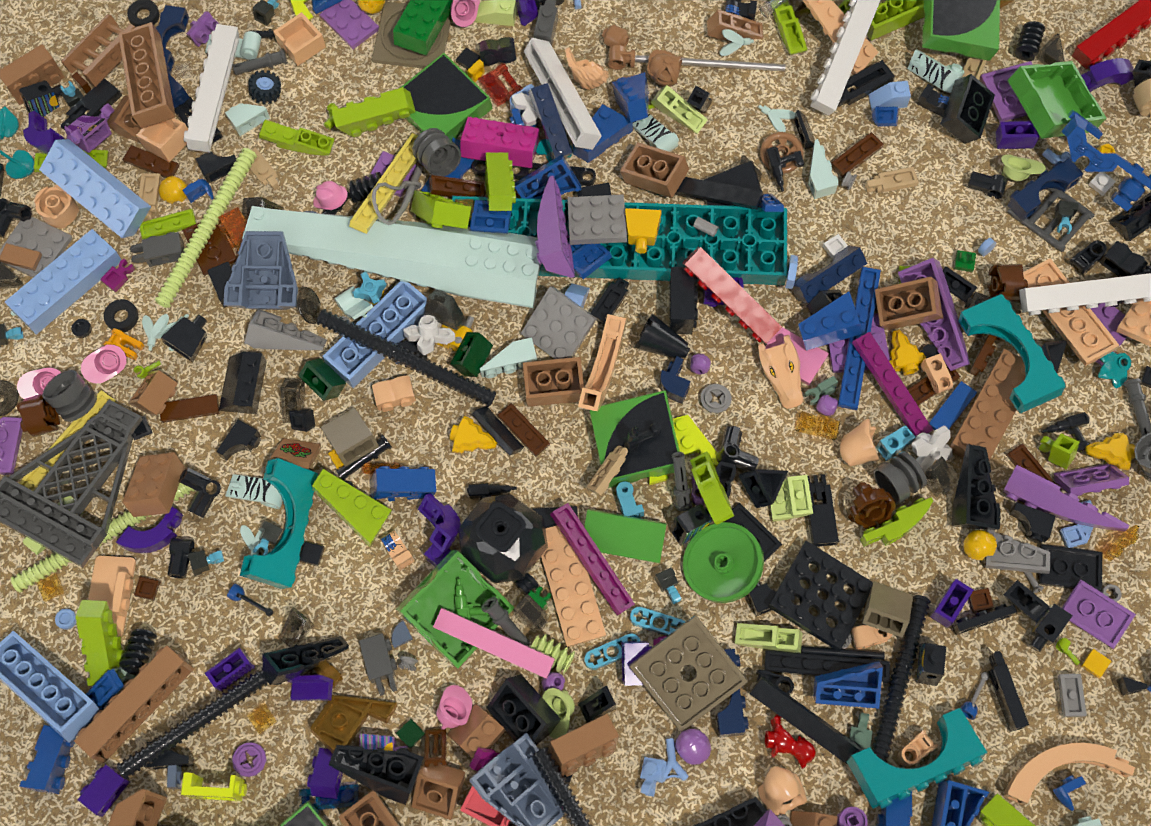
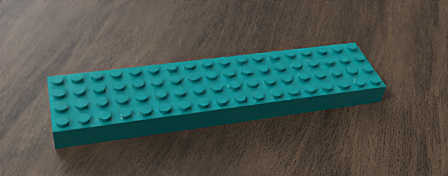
(746, 244)

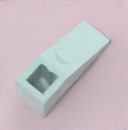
(821, 178)
(510, 358)

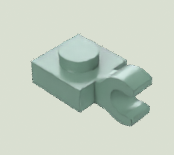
(824, 388)
(860, 734)

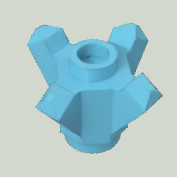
(370, 289)

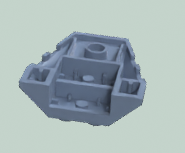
(262, 274)
(517, 787)

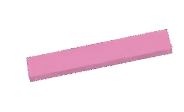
(494, 643)

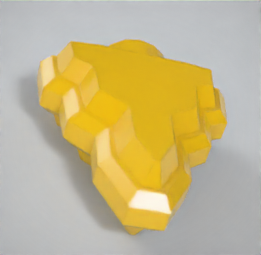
(905, 356)
(470, 436)
(1113, 450)

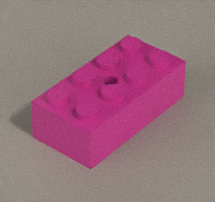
(491, 136)

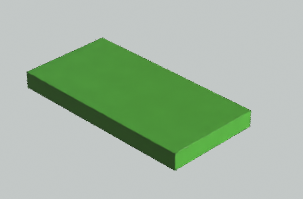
(626, 535)

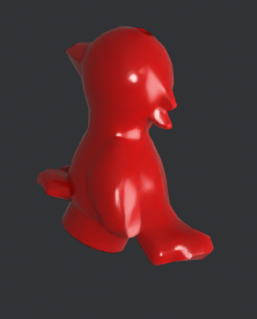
(782, 742)

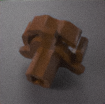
(871, 506)

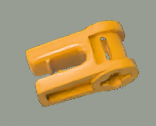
(120, 339)

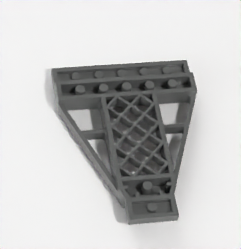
(53, 524)

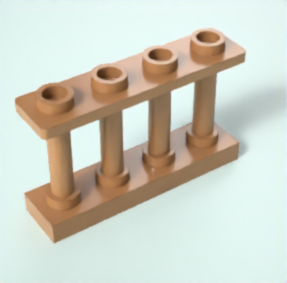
(86, 47)

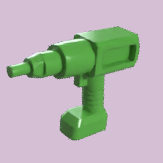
(462, 607)

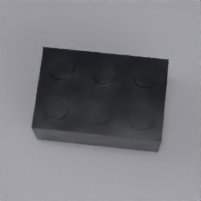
(967, 109)
(683, 301)

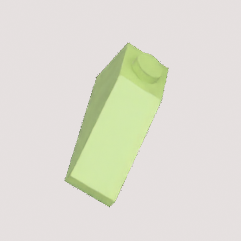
(497, 12)
(678, 109)

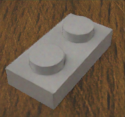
(1072, 695)

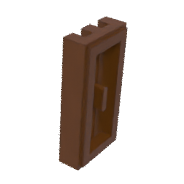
(435, 759)

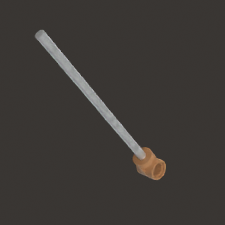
(620, 57)

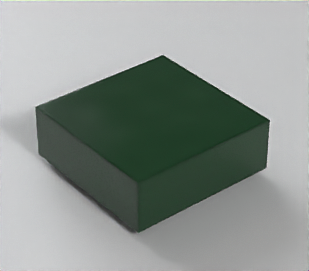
(410, 734)

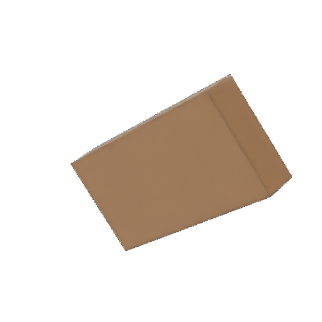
(20, 257)

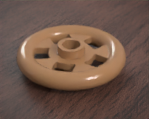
(782, 137)

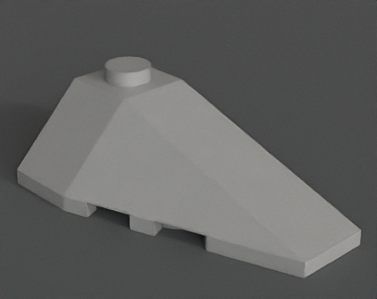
(269, 332)

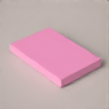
(809, 360)

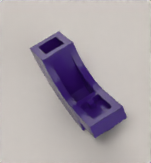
(1109, 71)
(38, 135)
(444, 520)
(152, 539)

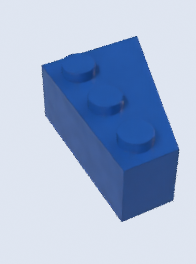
(632, 96)
(612, 128)
(402, 483)
(850, 687)
(49, 763)

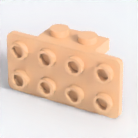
(113, 583)

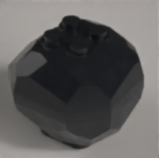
(503, 538)

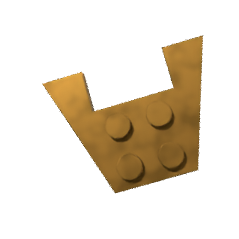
(345, 716)

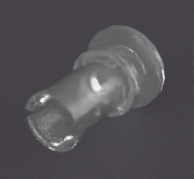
(769, 7)

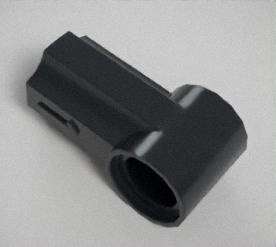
(992, 185)
(179, 559)

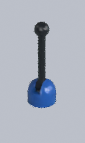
(237, 593)

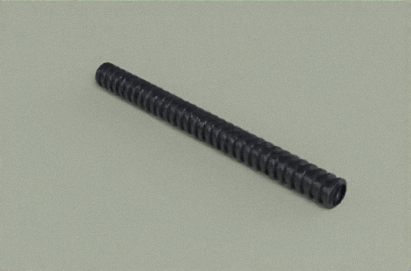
(405, 357)
(900, 678)
(192, 724)
(560, 788)

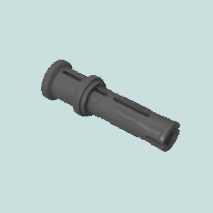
(268, 60)
(1137, 399)
(681, 488)
(501, 617)

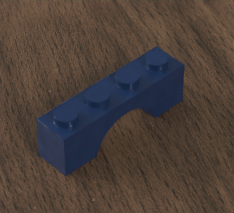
(172, 21)
(547, 111)
(1061, 177)
(844, 264)
(731, 720)

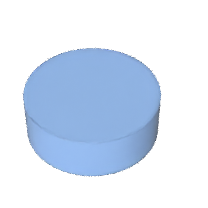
(986, 247)
(65, 619)

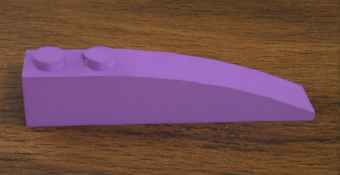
(552, 233)
(944, 332)
(1046, 497)

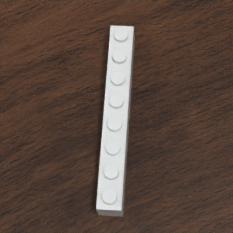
(843, 55)
(212, 88)
(567, 100)
(1086, 293)

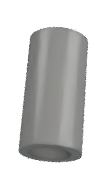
(706, 226)

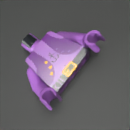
(90, 131)

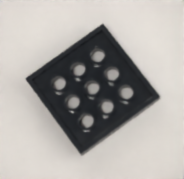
(800, 615)

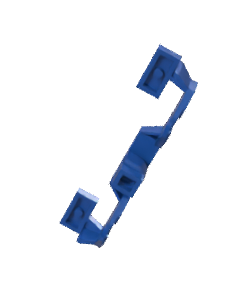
(1131, 187)

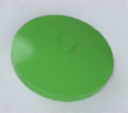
(723, 562)

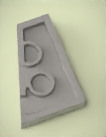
(1017, 556)

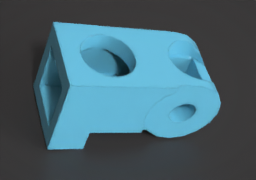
(895, 442)
(627, 502)

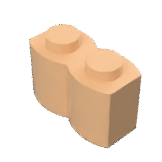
(394, 393)

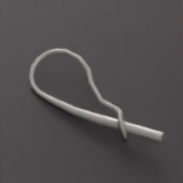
(409, 185)

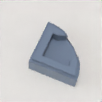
(401, 635)

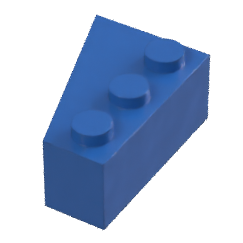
(534, 184)
(831, 323)
(957, 804)
(897, 813)

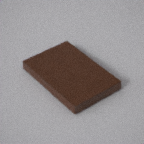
(216, 250)

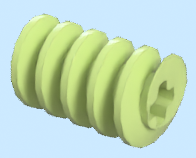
(562, 659)

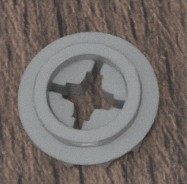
(716, 390)

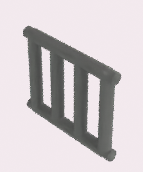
(1045, 234)

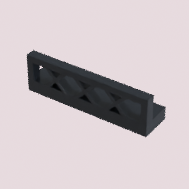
(1136, 221)

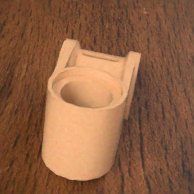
(868, 636)
(919, 747)

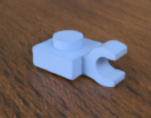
(652, 772)

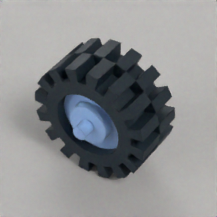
(264, 87)

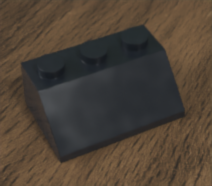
(243, 383)
(522, 710)

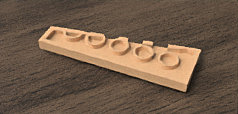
(831, 20)

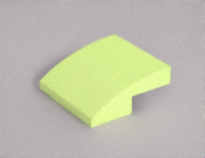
(792, 500)

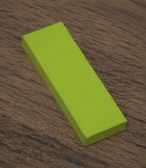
(167, 224)

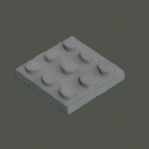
(597, 219)
(38, 237)
(558, 325)

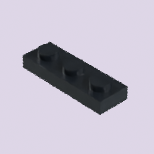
(984, 618)

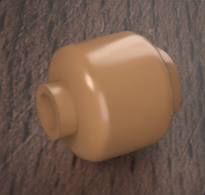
(615, 36)

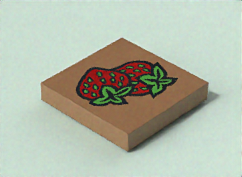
(297, 452)

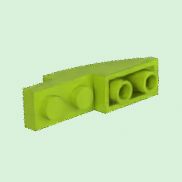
(296, 140)
(711, 488)
(904, 521)

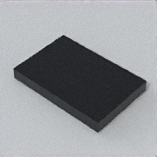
(741, 175)
(766, 539)
(1072, 565)

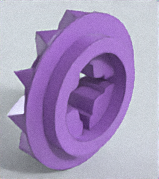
(240, 756)

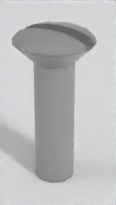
(1033, 582)

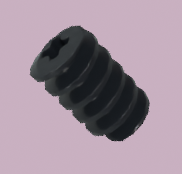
(1030, 41)
(360, 189)
(136, 650)

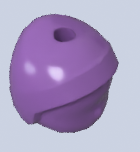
(700, 364)
(827, 405)
(553, 680)

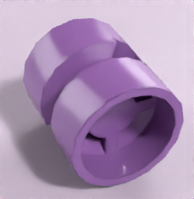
(852, 817)

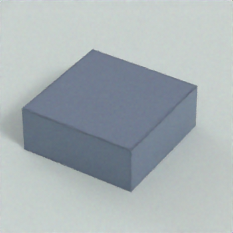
(174, 777)

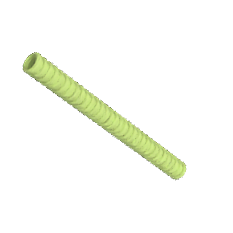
(206, 228)
(56, 561)

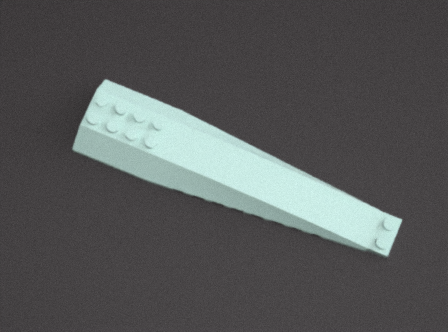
(445, 258)

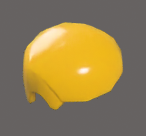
(371, 6)
(172, 189)
(979, 545)

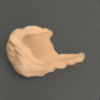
(586, 73)

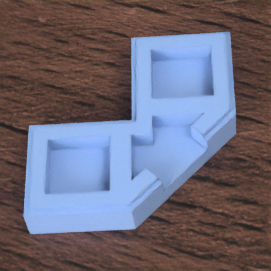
(791, 273)
(1076, 534)

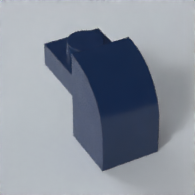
(675, 386)

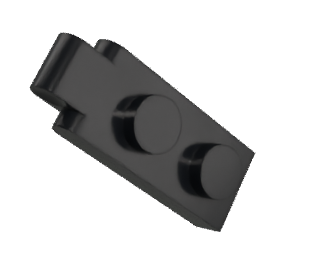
(610, 300)

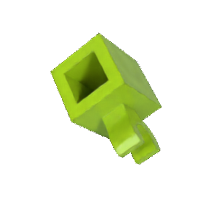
(1061, 451)

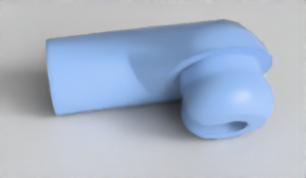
(1053, 158)

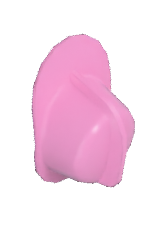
(464, 11)
(329, 195)
(103, 364)
(35, 381)
(454, 707)

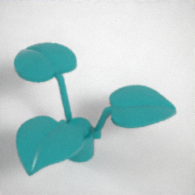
(21, 162)

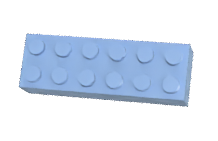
(95, 188)
(63, 281)
(388, 318)
(44, 688)

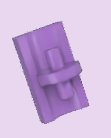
(202, 28)

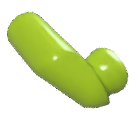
(330, 121)

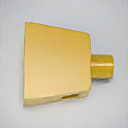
(642, 227)

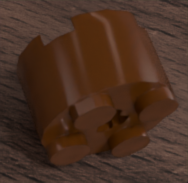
(1007, 281)
(38, 416)

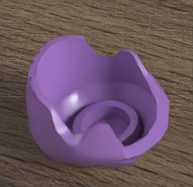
(693, 746)

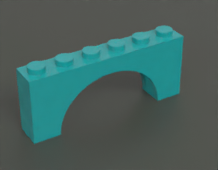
(1000, 320)
(296, 490)
(885, 782)

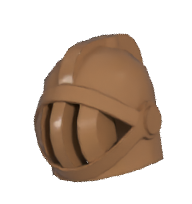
(664, 67)

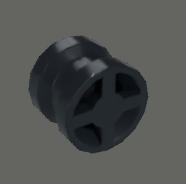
(526, 584)

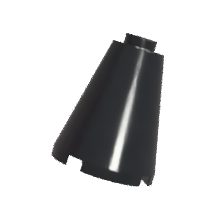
(661, 339)

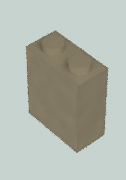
(350, 437)
(888, 609)

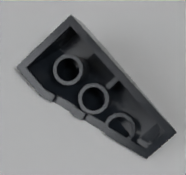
(974, 498)
(293, 661)
(380, 770)

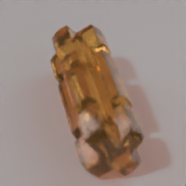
(369, 468)

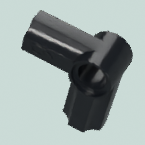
(12, 211)
(731, 452)
(198, 482)

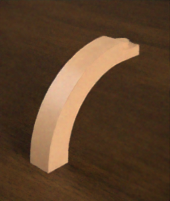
(601, 375)
(1029, 775)

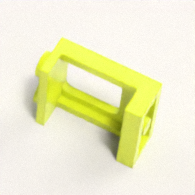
(193, 789)

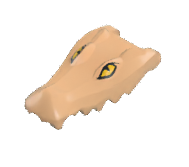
(782, 368)

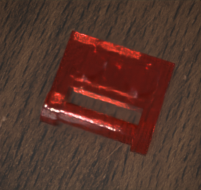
(495, 87)

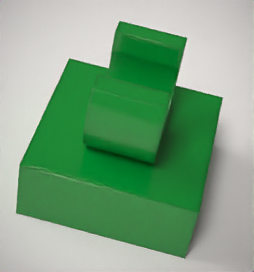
(965, 261)
(541, 601)

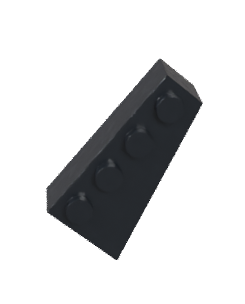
(744, 814)

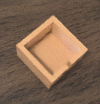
(299, 39)
(164, 138)

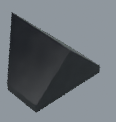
(1054, 352)
(763, 485)

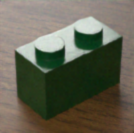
(471, 354)
(322, 379)

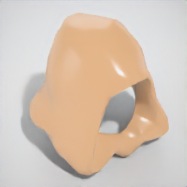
(858, 445)
(779, 787)

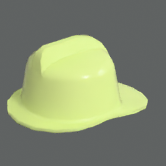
(1020, 168)
(563, 706)

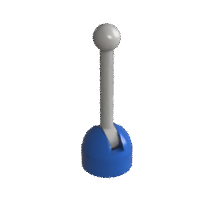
(970, 708)

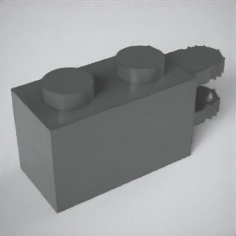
(547, 21)
(158, 249)
(378, 661)

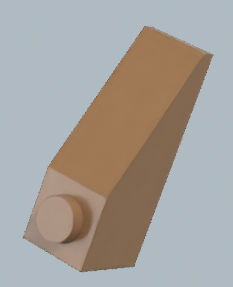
(743, 26)

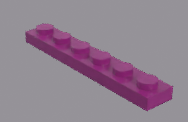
(891, 384)
(592, 559)

